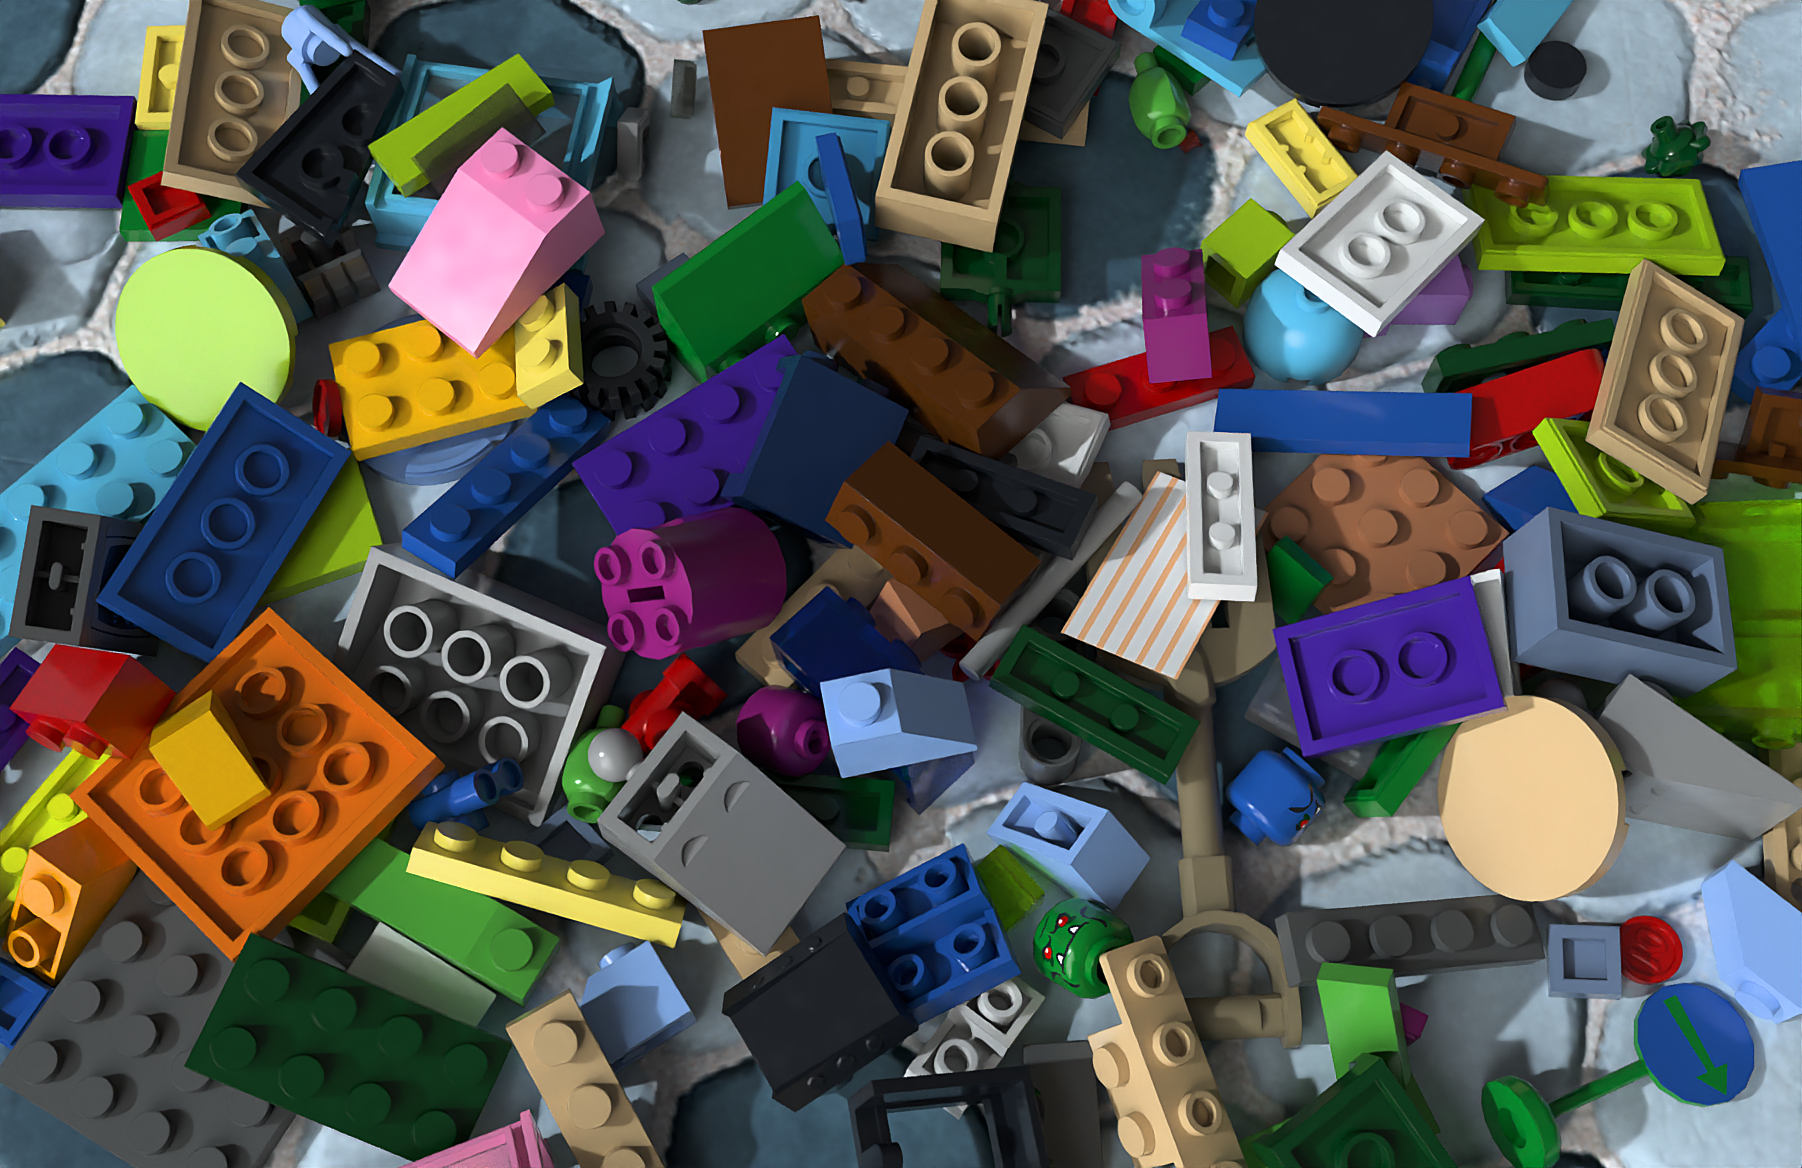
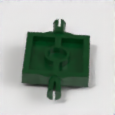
(1023, 259)

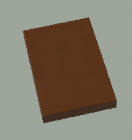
(748, 76)

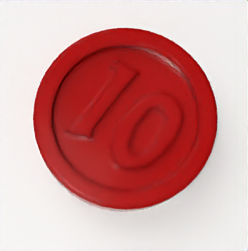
(327, 408)
(1649, 950)

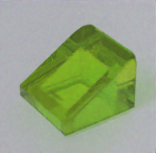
(1010, 887)

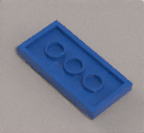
(224, 525)

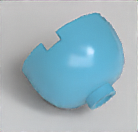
(1297, 333)

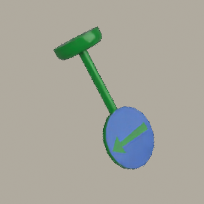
(1684, 1041)

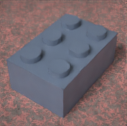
(1617, 603)

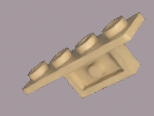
(1158, 1067)

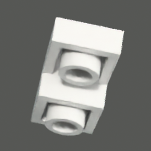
(978, 1032)

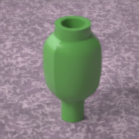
(1158, 103)
(584, 790)

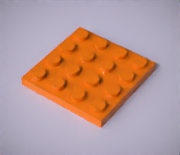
(333, 774)

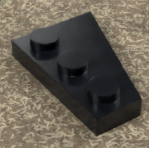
(322, 151)

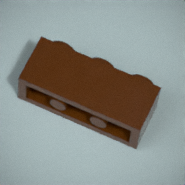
(932, 540)

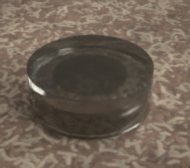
(683, 89)

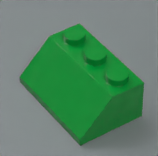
(747, 285)

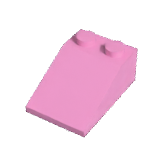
(496, 242)

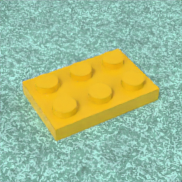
(422, 387)

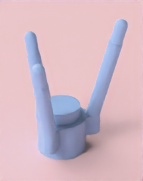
(321, 42)

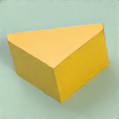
(208, 761)

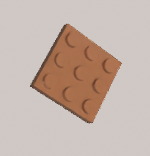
(1380, 526)

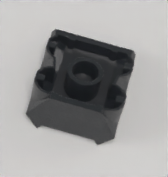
(819, 1013)

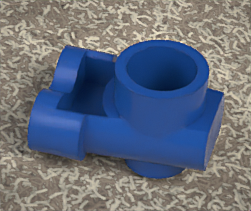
(463, 798)

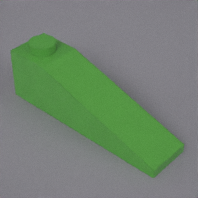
(448, 921)

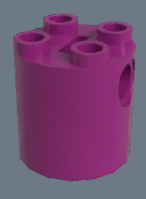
(691, 582)

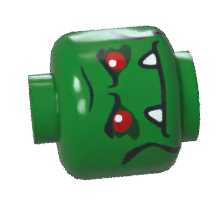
(1072, 941)

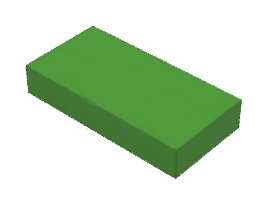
(1363, 1017)

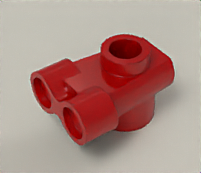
(681, 690)

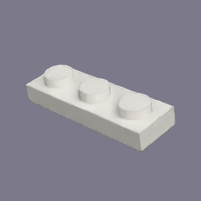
(1220, 516)

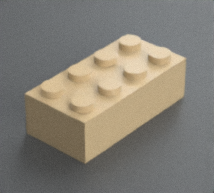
(960, 120)

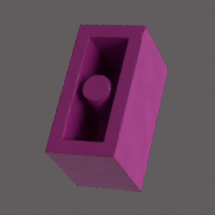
(1175, 315)

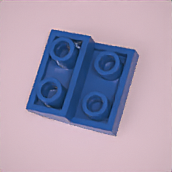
(937, 934)

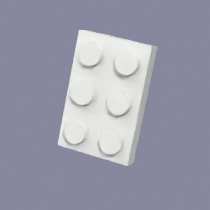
(1379, 243)

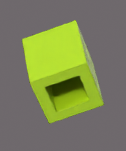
(1243, 251)

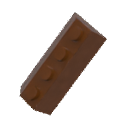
(932, 357)

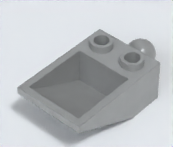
(1681, 767)
(725, 845)

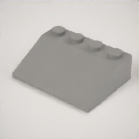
(478, 670)

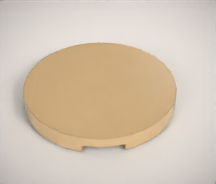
(1534, 799)

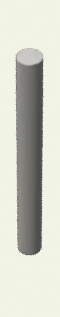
(1048, 584)

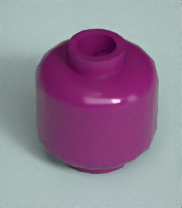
(783, 731)

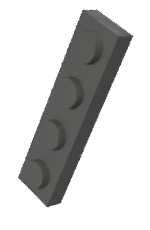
(1411, 937)

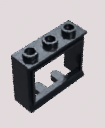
(1010, 1104)

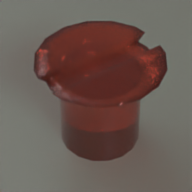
(1189, 142)

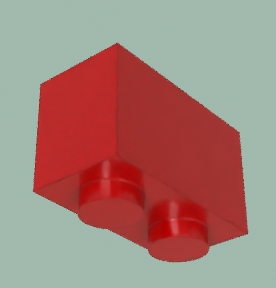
(92, 702)

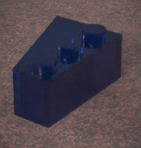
(840, 640)

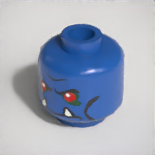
(1275, 797)

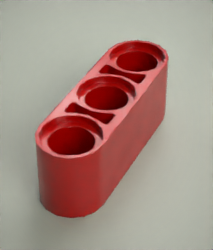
(1515, 404)

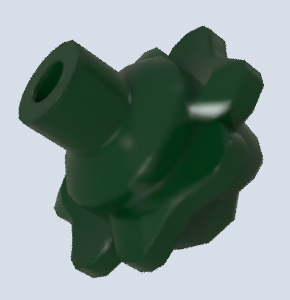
(1675, 146)

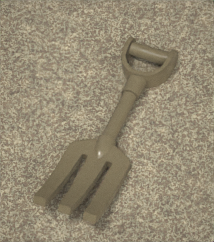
(1206, 871)

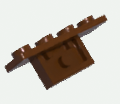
(1444, 136)
(1769, 443)

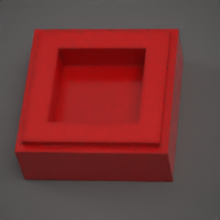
(167, 208)

